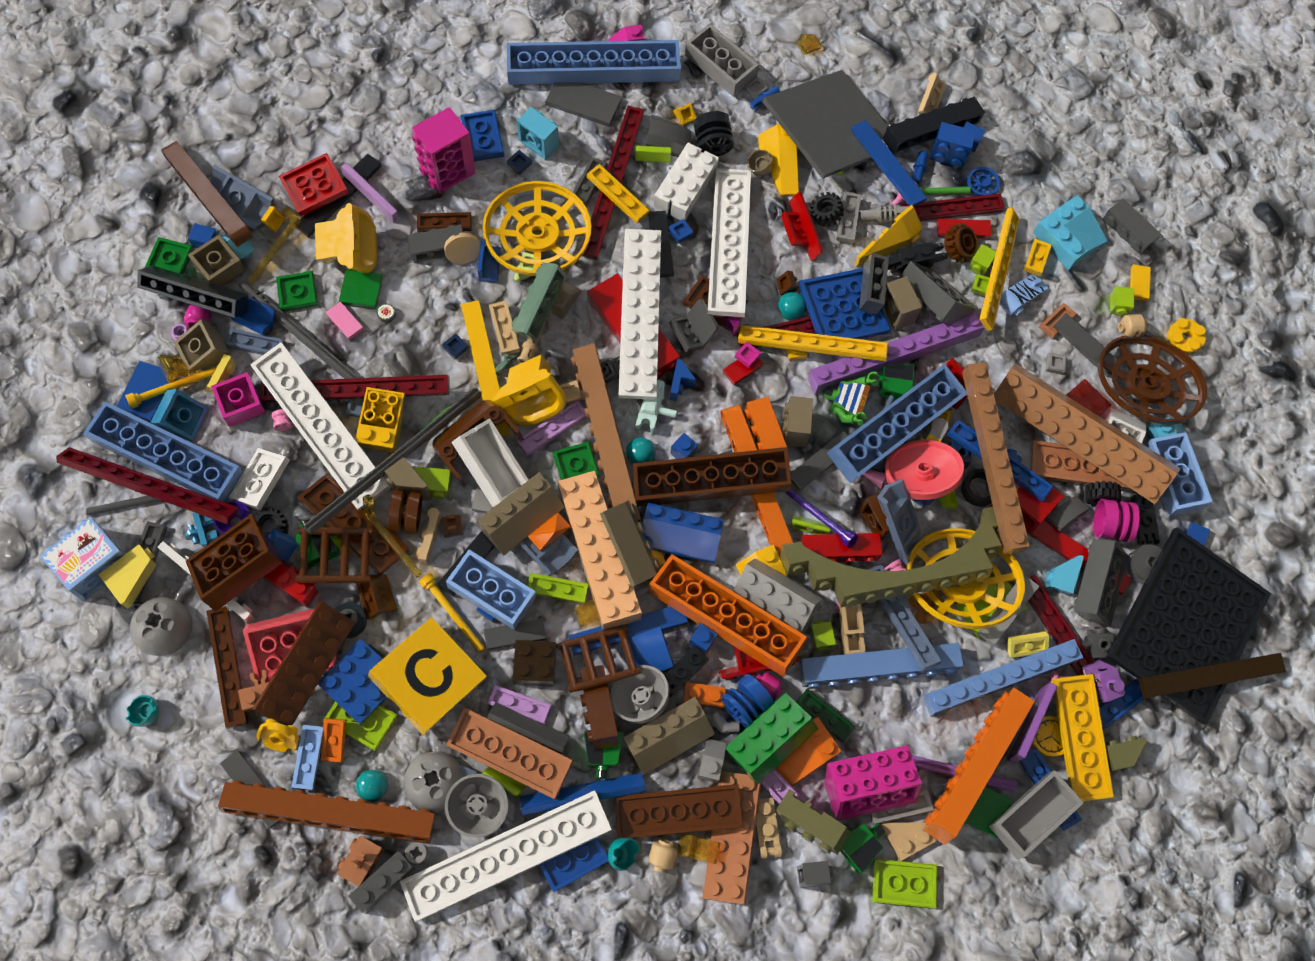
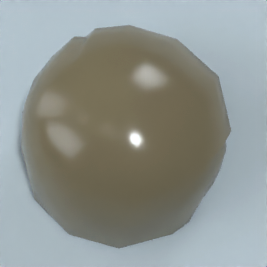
(760, 162)

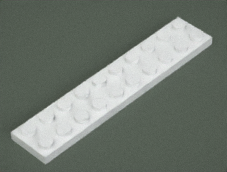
(729, 243)
(640, 314)
(316, 421)
(505, 856)

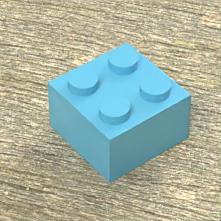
(538, 133)

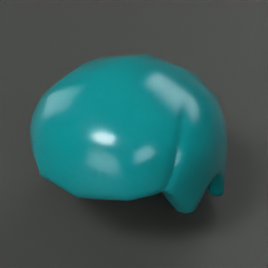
(792, 306)
(640, 450)
(142, 711)
(371, 785)
(622, 853)

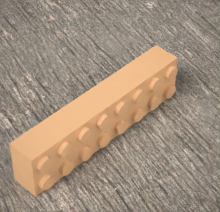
(603, 569)

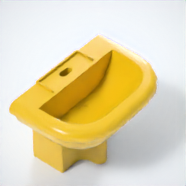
(348, 240)
(531, 393)

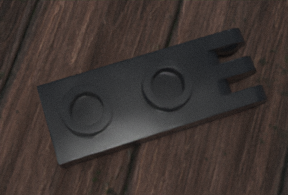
(1147, 520)
(685, 669)

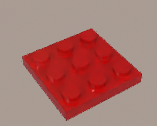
(313, 184)

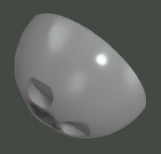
(166, 633)
(649, 688)
(417, 774)
(476, 817)

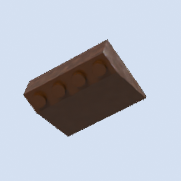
(232, 563)

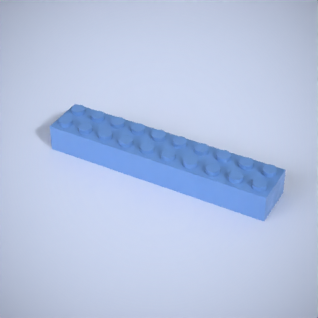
(593, 62)

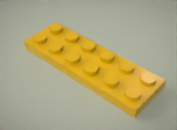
(1082, 737)

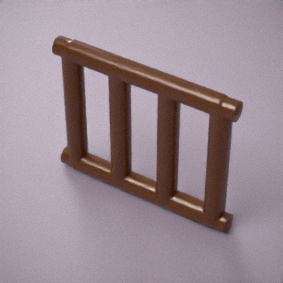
(323, 576)
(594, 679)

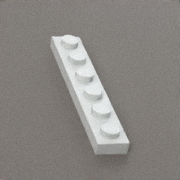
(172, 552)

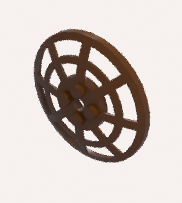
(1159, 381)

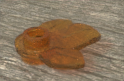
(922, 615)

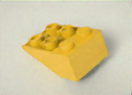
(380, 420)

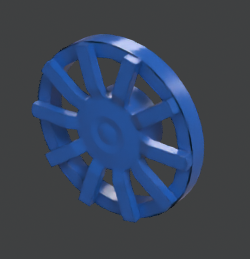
(983, 181)

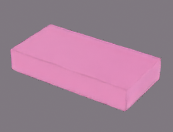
(344, 321)

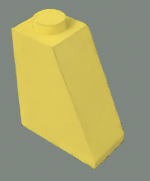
(129, 574)

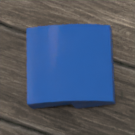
(651, 649)

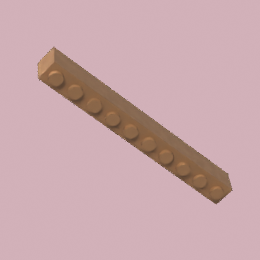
(603, 427)
(995, 459)

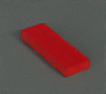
(981, 227)

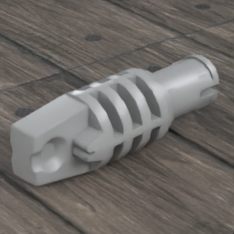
(882, 213)

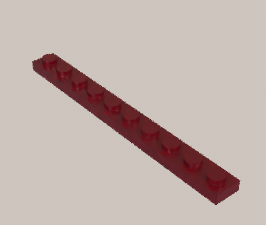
(617, 168)
(356, 387)
(148, 485)

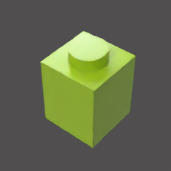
(982, 260)
(1121, 301)
(822, 636)

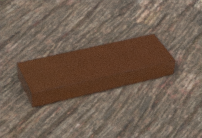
(431, 221)

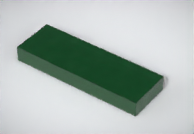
(831, 719)

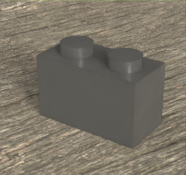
(814, 874)

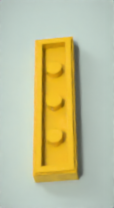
(618, 193)

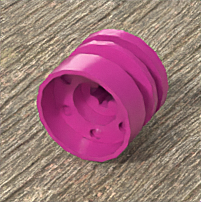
(1116, 520)

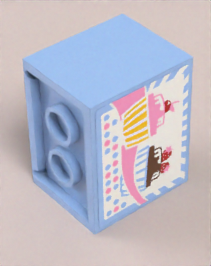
(81, 557)

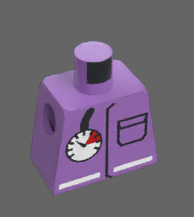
(1106, 679)

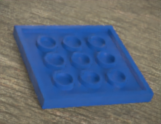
(835, 304)

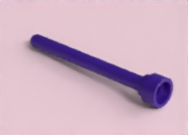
(848, 538)

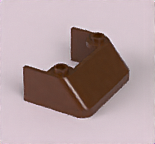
(476, 416)

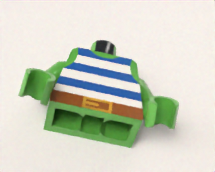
(851, 398)

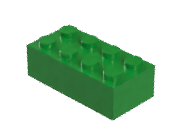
(771, 738)

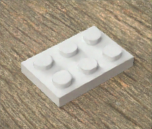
(259, 478)

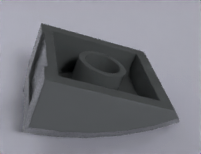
(668, 133)

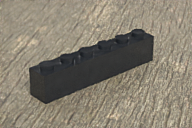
(926, 126)
(192, 291)

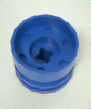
(744, 704)

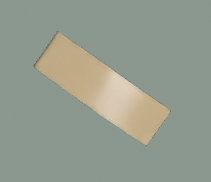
(852, 629)

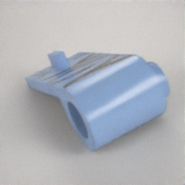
(1021, 293)

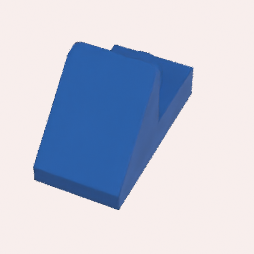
(681, 377)

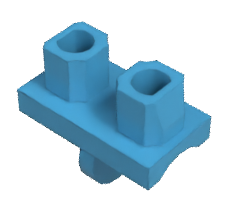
(200, 532)

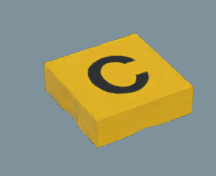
(427, 675)

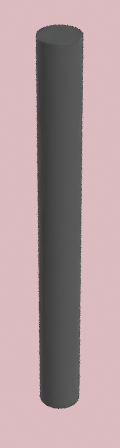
(120, 505)

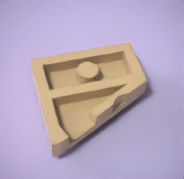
(907, 838)

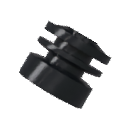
(714, 133)

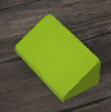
(809, 525)
(509, 784)

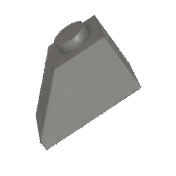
(712, 761)

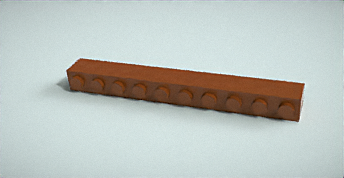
(327, 812)

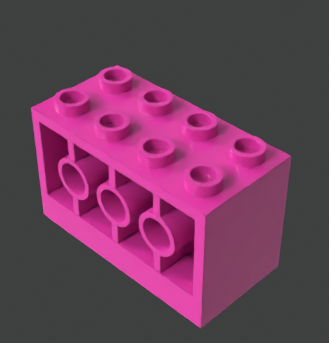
(443, 150)
(872, 783)

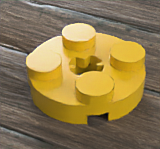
(1193, 329)
(278, 736)

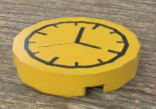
(1048, 738)

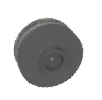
(1142, 561)

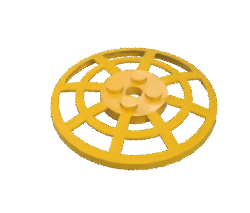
(536, 221)
(973, 591)

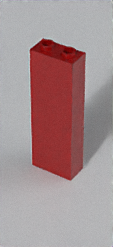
(607, 302)

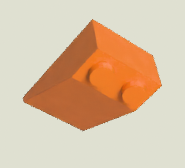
(809, 756)

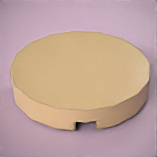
(462, 248)

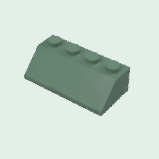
(539, 301)

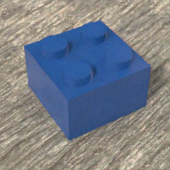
(952, 144)

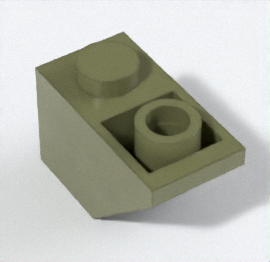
(1124, 754)

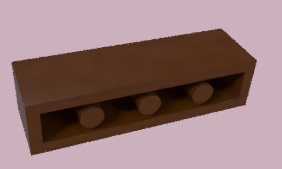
(599, 712)

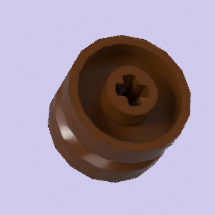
(401, 511)

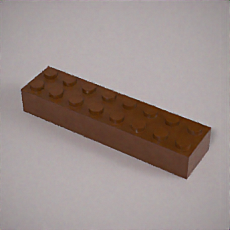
(712, 477)

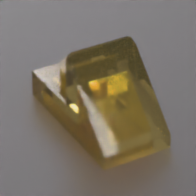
(173, 367)
(698, 849)

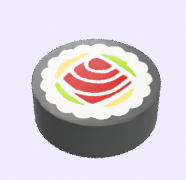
(386, 313)

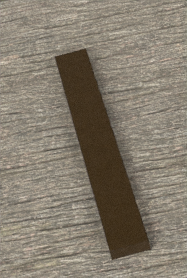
(1211, 675)

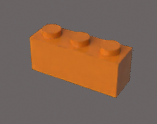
(764, 424)

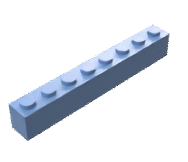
(874, 666)
(1002, 677)

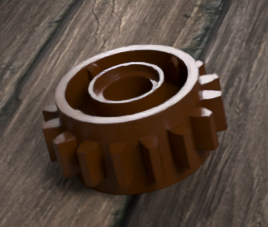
(961, 243)

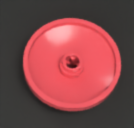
(927, 468)

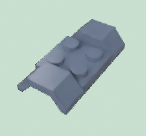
(243, 198)
(900, 518)
(552, 557)

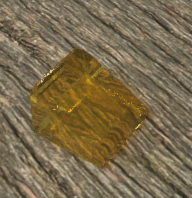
(808, 43)
(587, 613)

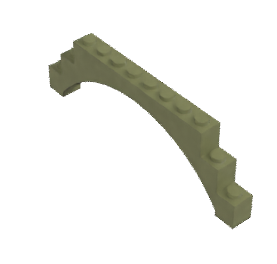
(860, 586)

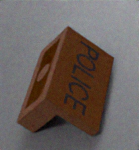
(377, 596)

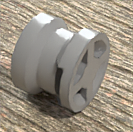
(420, 854)

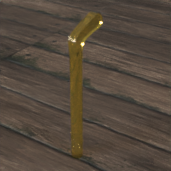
(294, 222)
(368, 510)

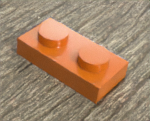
(705, 694)
(333, 740)

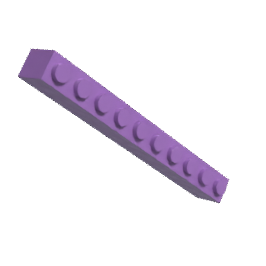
(898, 352)

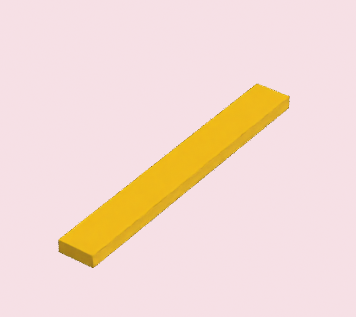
(999, 269)
(813, 343)
(482, 355)

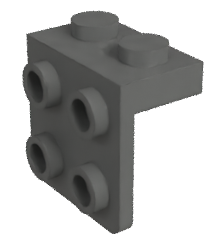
(695, 328)

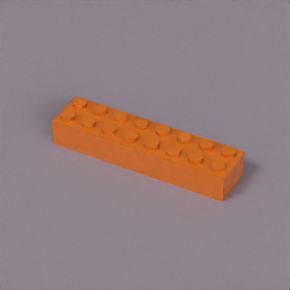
(728, 615)
(978, 766)

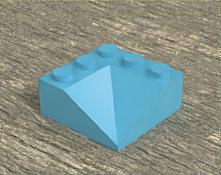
(1071, 232)

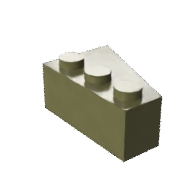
(812, 823)

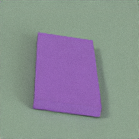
(1032, 723)

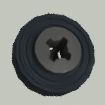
(357, 614)

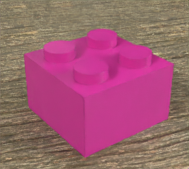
(238, 399)

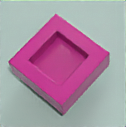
(747, 354)

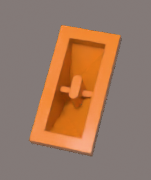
(549, 531)

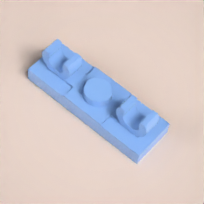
(308, 758)

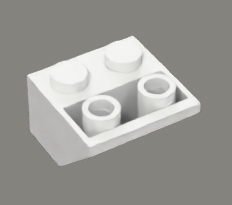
(1127, 424)

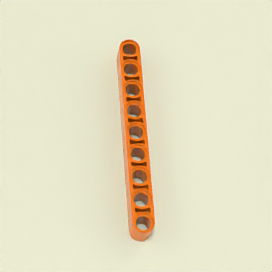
(765, 504)

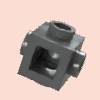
(1098, 642)

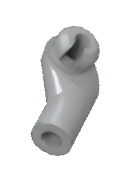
(722, 725)

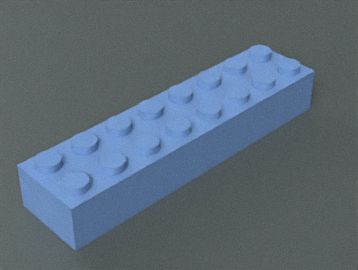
(896, 423)
(163, 452)

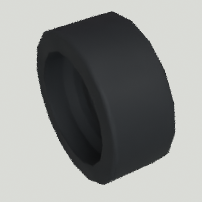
(967, 492)

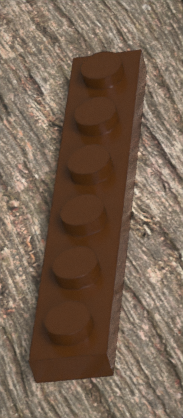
(226, 666)

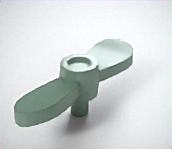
(507, 361)

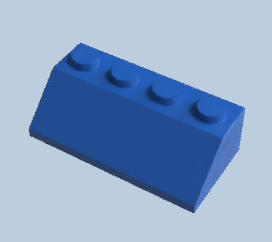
(682, 532)

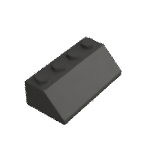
(937, 294)
(1097, 589)

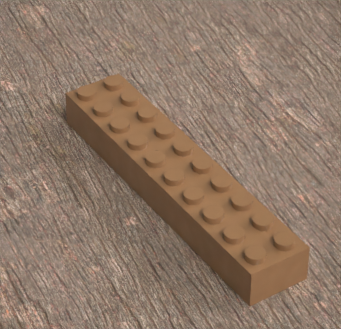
(1086, 433)

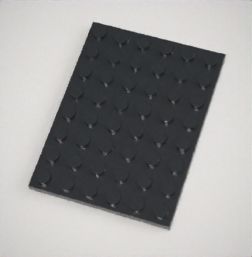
(1189, 617)

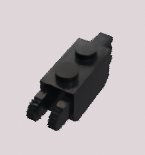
(921, 254)

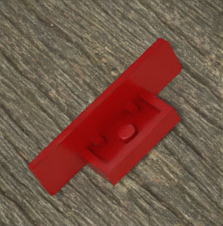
(801, 227)
(745, 665)

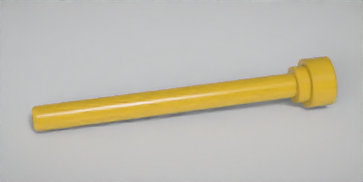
(136, 399)
(428, 583)

